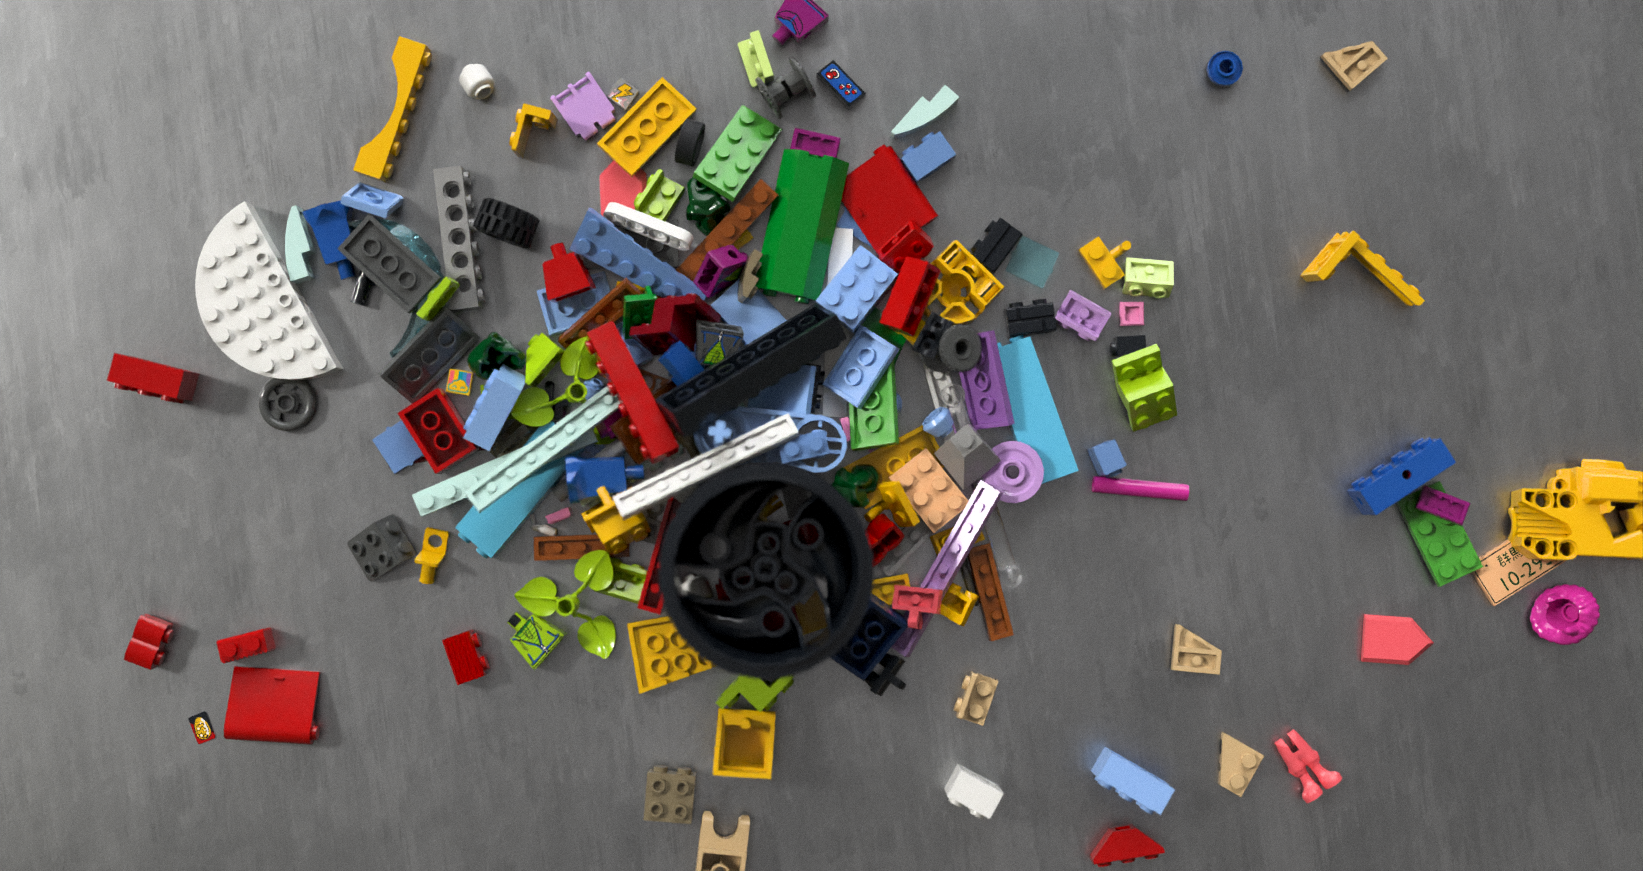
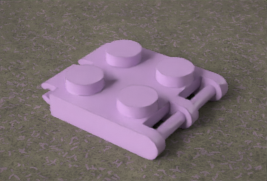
(585, 107)

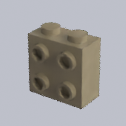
(670, 795)

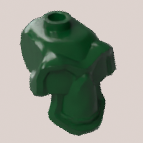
(705, 206)
(493, 354)
(856, 484)

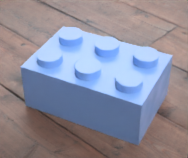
(857, 288)
(493, 406)
(1132, 781)

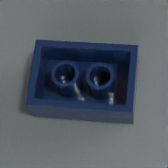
(872, 639)

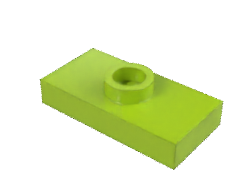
(438, 298)

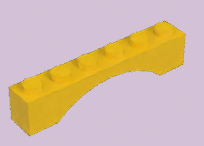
(377, 156)

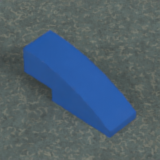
(680, 363)

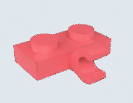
(916, 601)

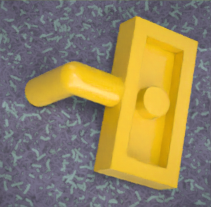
(1103, 262)
(897, 502)

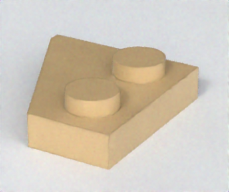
(1354, 62)
(1193, 653)
(1237, 764)

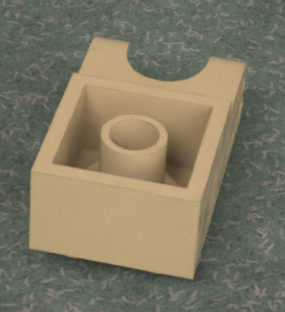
(719, 850)

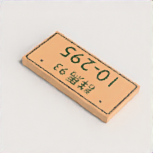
(1509, 571)

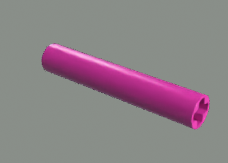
(1140, 488)

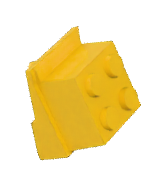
(611, 527)
(744, 743)

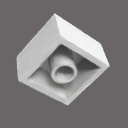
(973, 791)

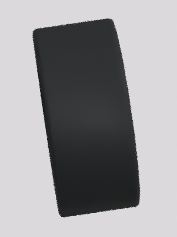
(689, 142)

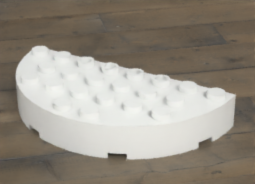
(254, 306)

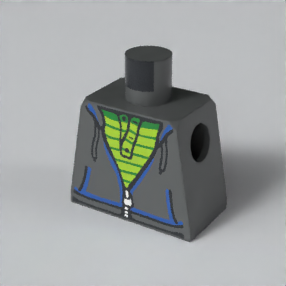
(716, 341)

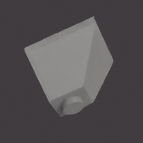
(967, 456)

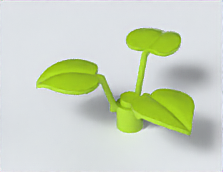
(533, 403)
(597, 572)

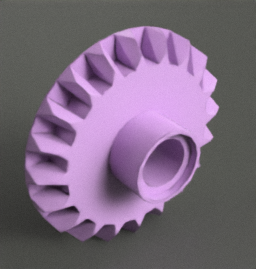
(1030, 471)

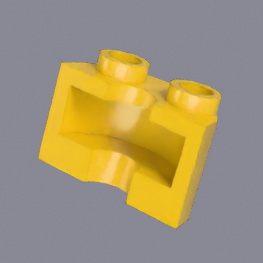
(958, 605)

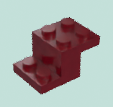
(673, 322)

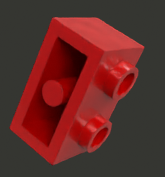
(909, 242)

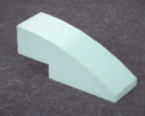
(925, 112)
(298, 247)

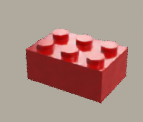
(152, 378)
(438, 430)

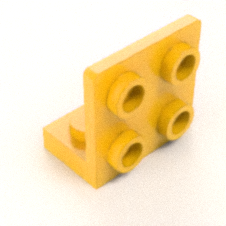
(525, 118)

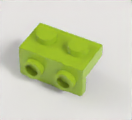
(627, 581)

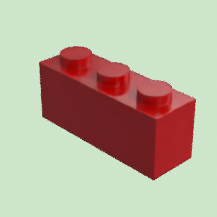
(910, 296)

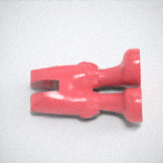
(1297, 765)

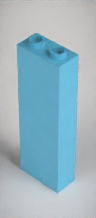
(1034, 408)
(503, 519)

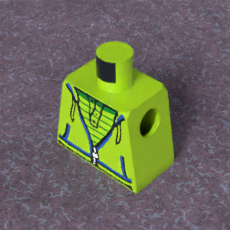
(535, 638)

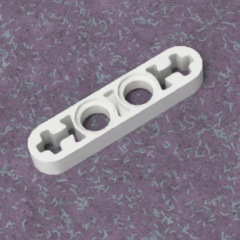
(648, 226)

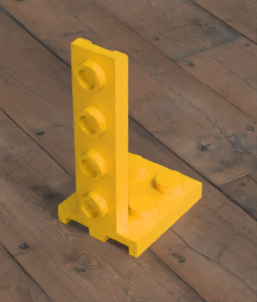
(1341, 247)

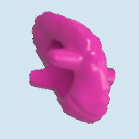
(1565, 614)

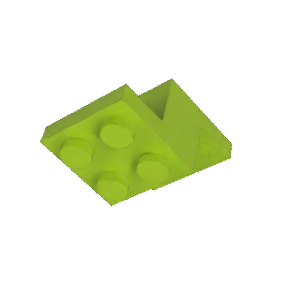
(1144, 387)
(757, 691)

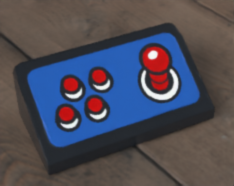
(840, 84)

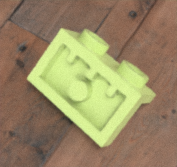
(756, 59)
(1148, 277)

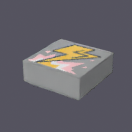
(623, 94)

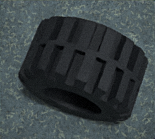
(506, 223)

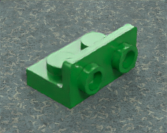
(638, 310)

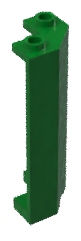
(801, 225)

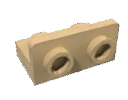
(976, 698)

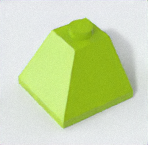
(541, 358)

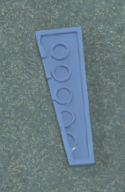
(618, 252)

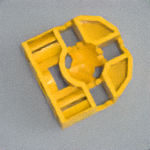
(956, 279)

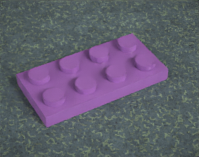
(986, 388)

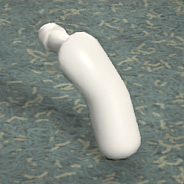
(543, 528)

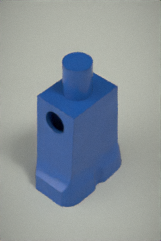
(331, 229)
(589, 474)

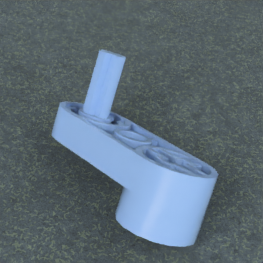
(747, 419)

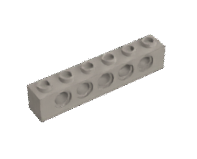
(444, 181)

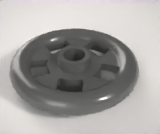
(296, 420)

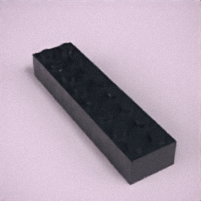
(751, 369)

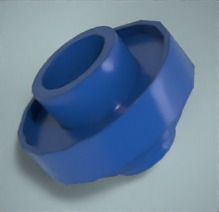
(1224, 68)

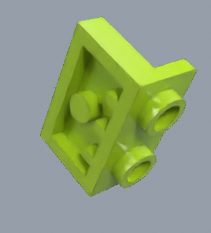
(659, 196)

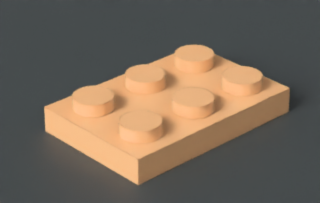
(930, 490)

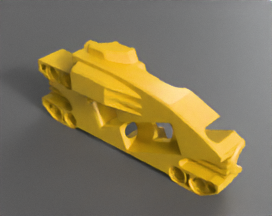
(1581, 521)

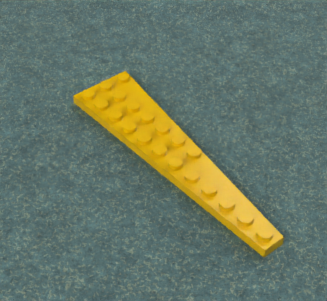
(664, 657)

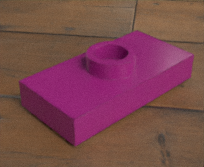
(815, 143)
(1442, 505)

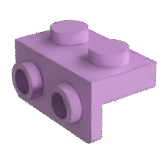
(1082, 316)

